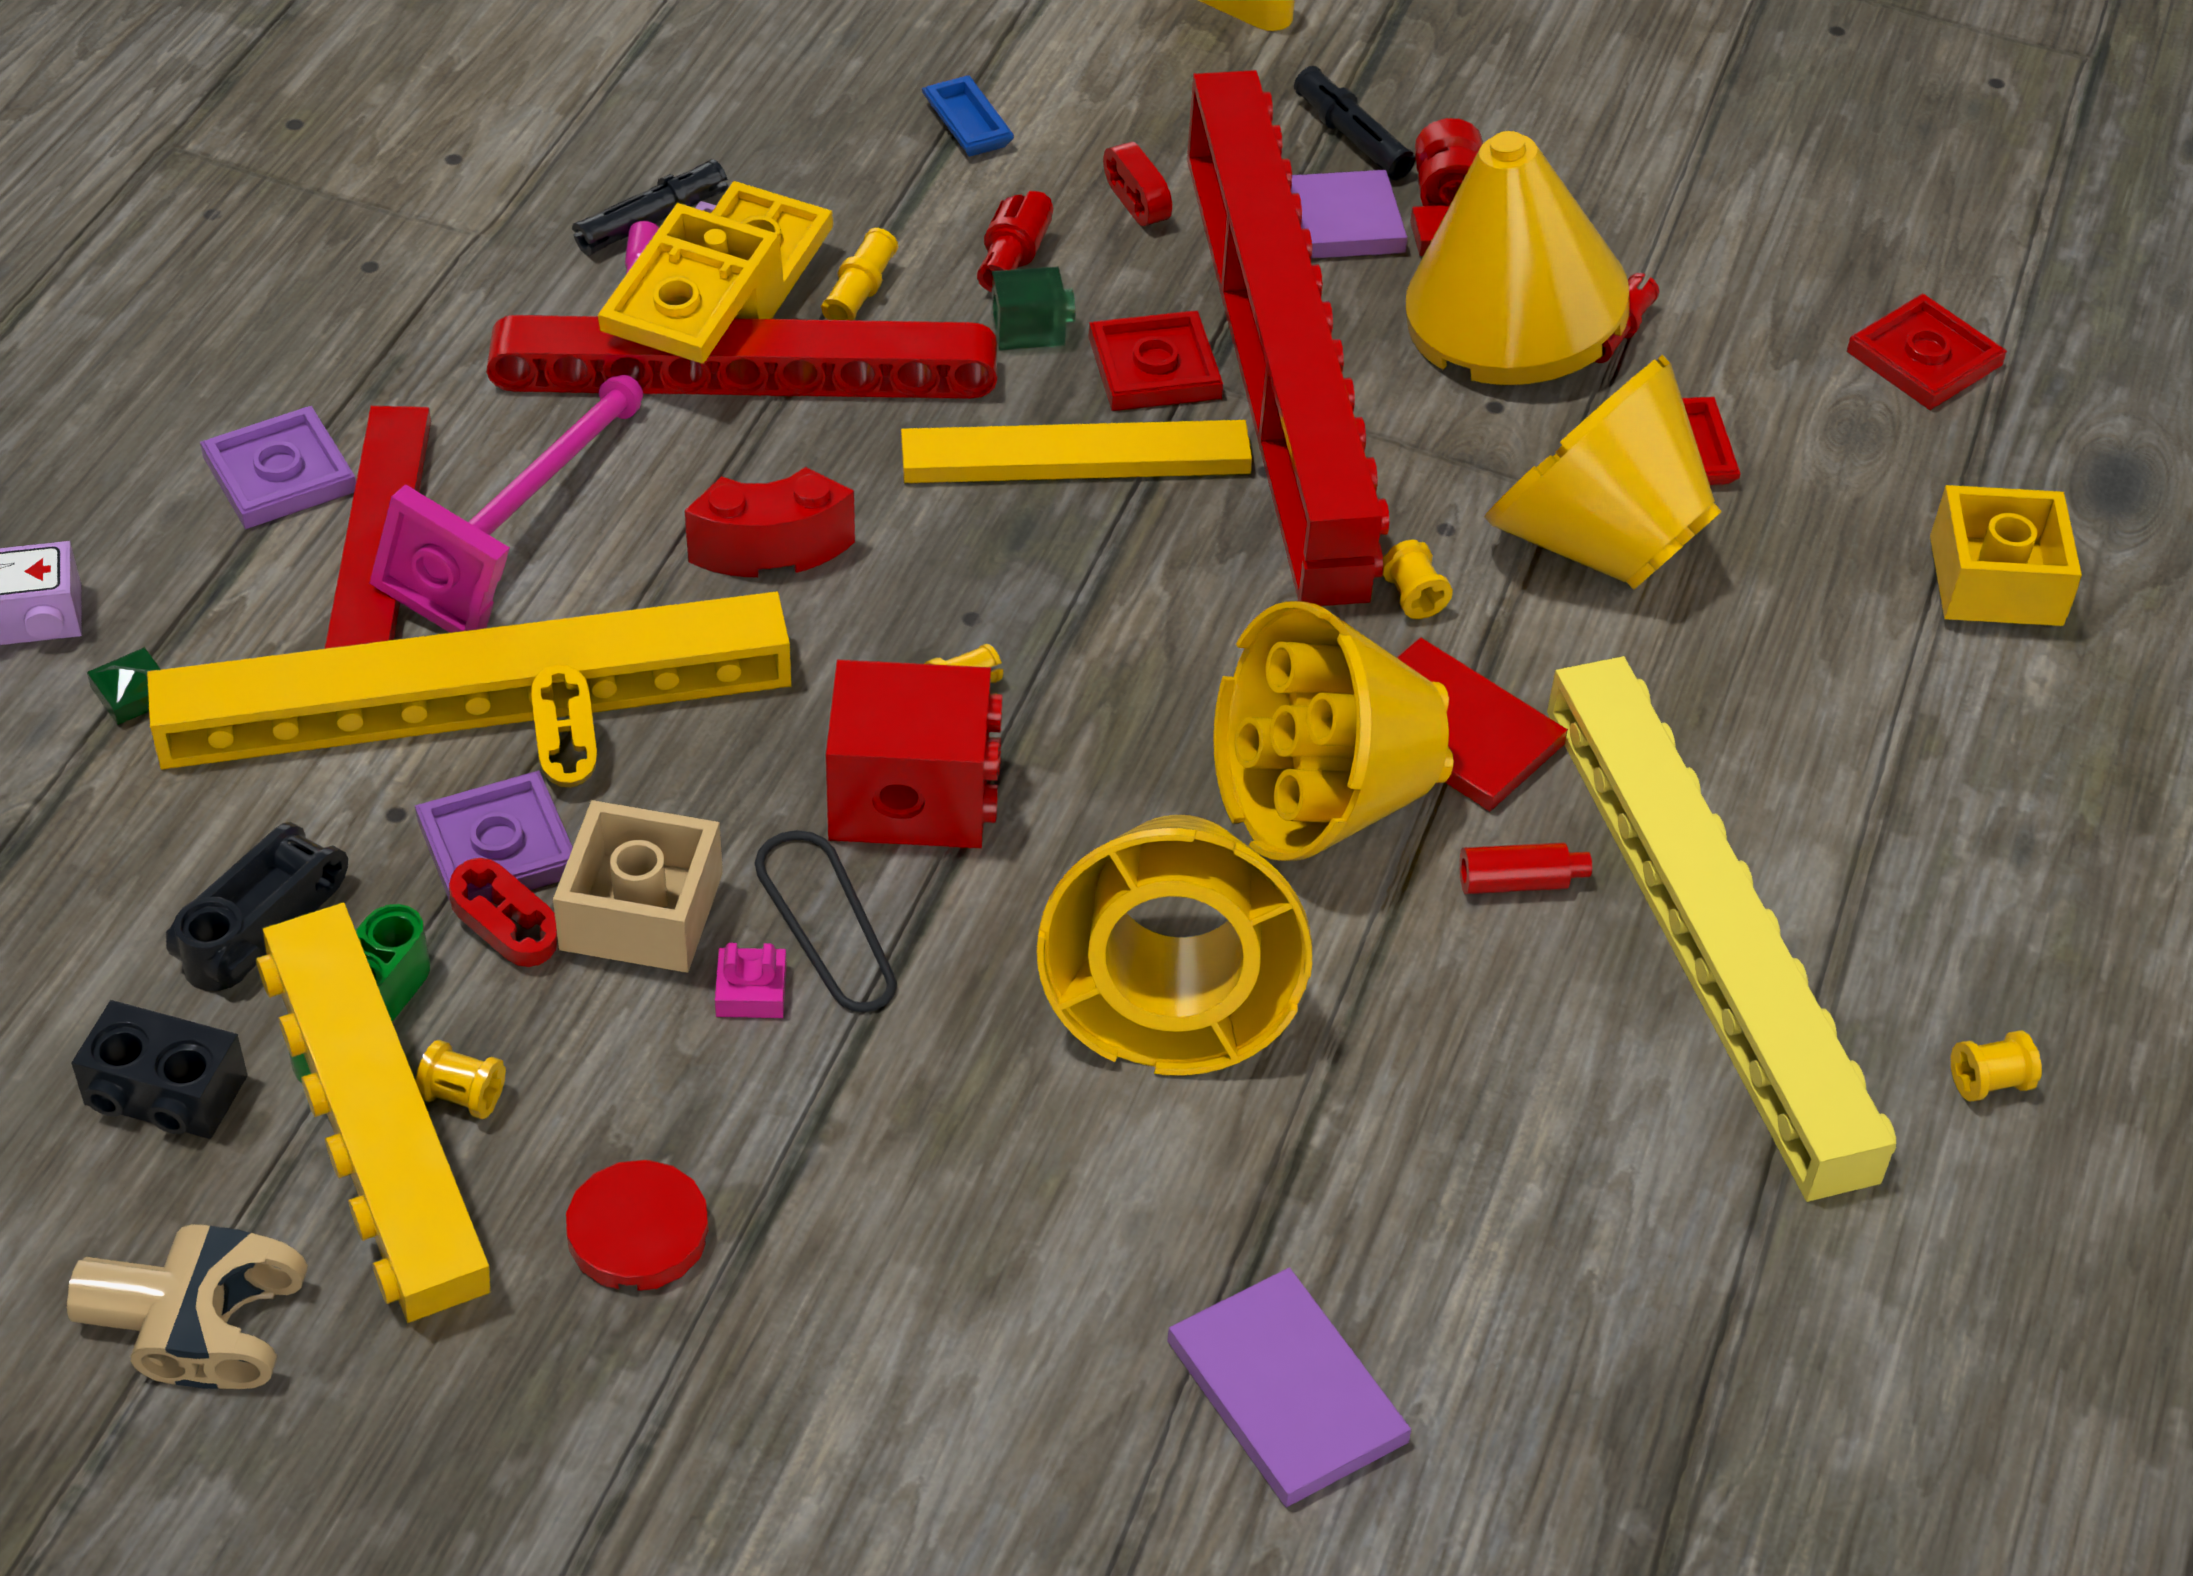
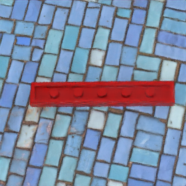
(389, 459)

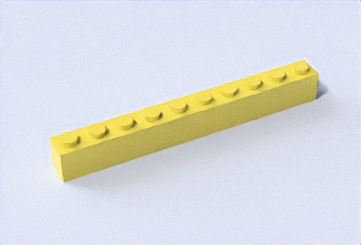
(1722, 933)

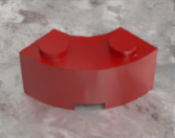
(770, 525)

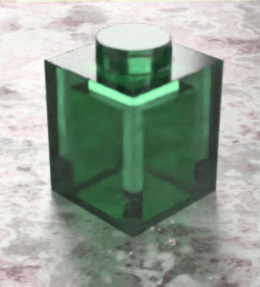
(1031, 308)

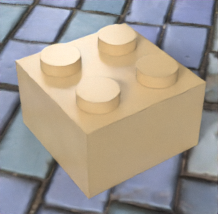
(638, 886)

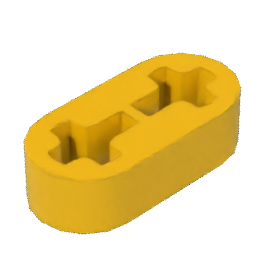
(579, 723)

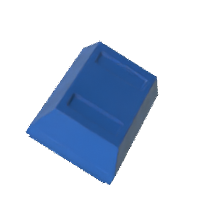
(968, 115)

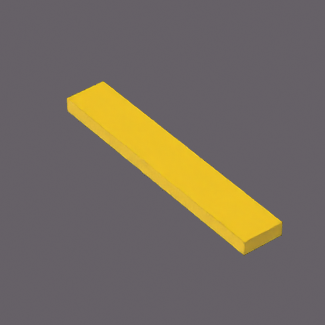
(1075, 451)

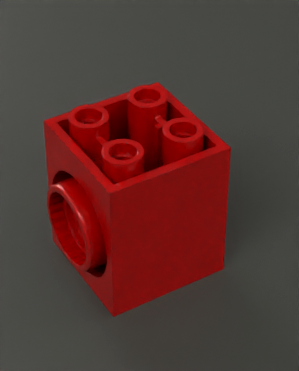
(912, 754)

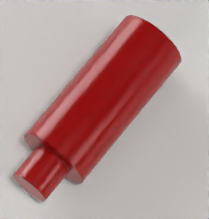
(1521, 867)

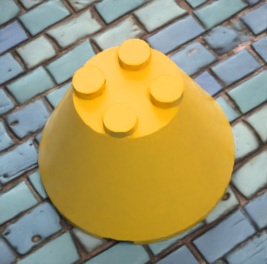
(1619, 486)
(1322, 732)

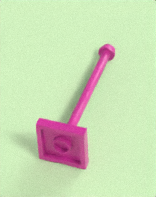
(453, 565)

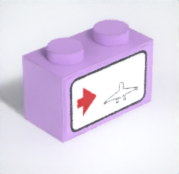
(39, 593)

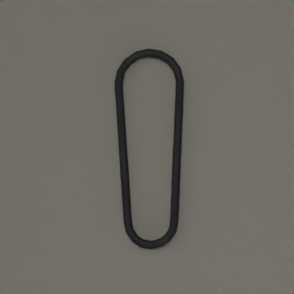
(801, 936)

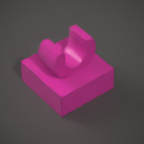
(750, 982)

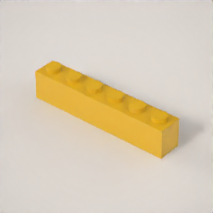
(375, 1112)

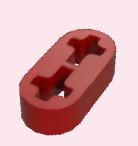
(1137, 183)
(494, 922)

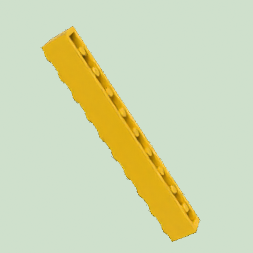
(464, 679)

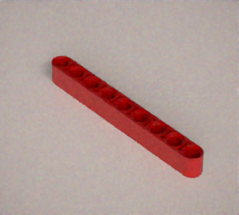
(753, 359)

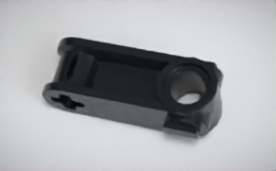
(272, 883)

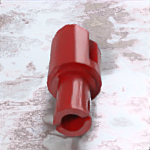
(1015, 234)

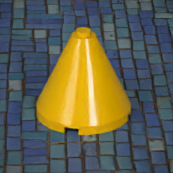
(1515, 274)

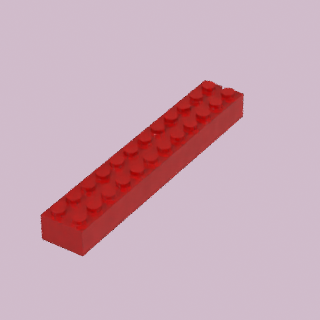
(1285, 343)

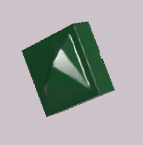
(124, 685)

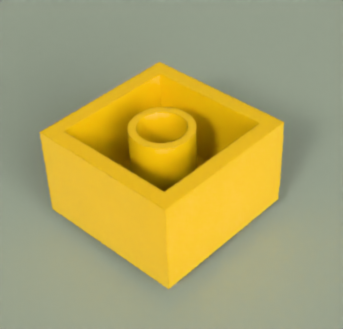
(2005, 555)

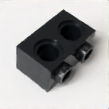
(159, 1069)

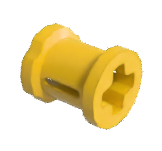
(1420, 586)
(1995, 1065)
(460, 1079)

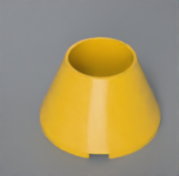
(1169, 998)

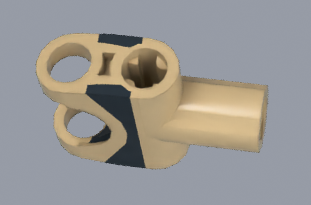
(188, 1303)

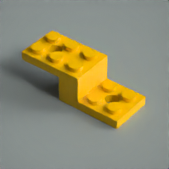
(715, 269)

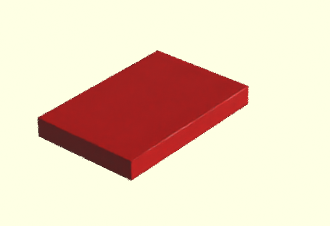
(1491, 732)

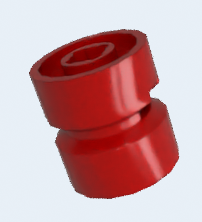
(1444, 157)

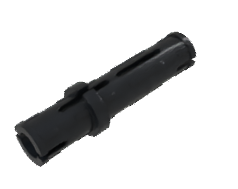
(1340, 110)
(650, 206)

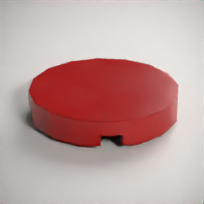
(637, 1225)

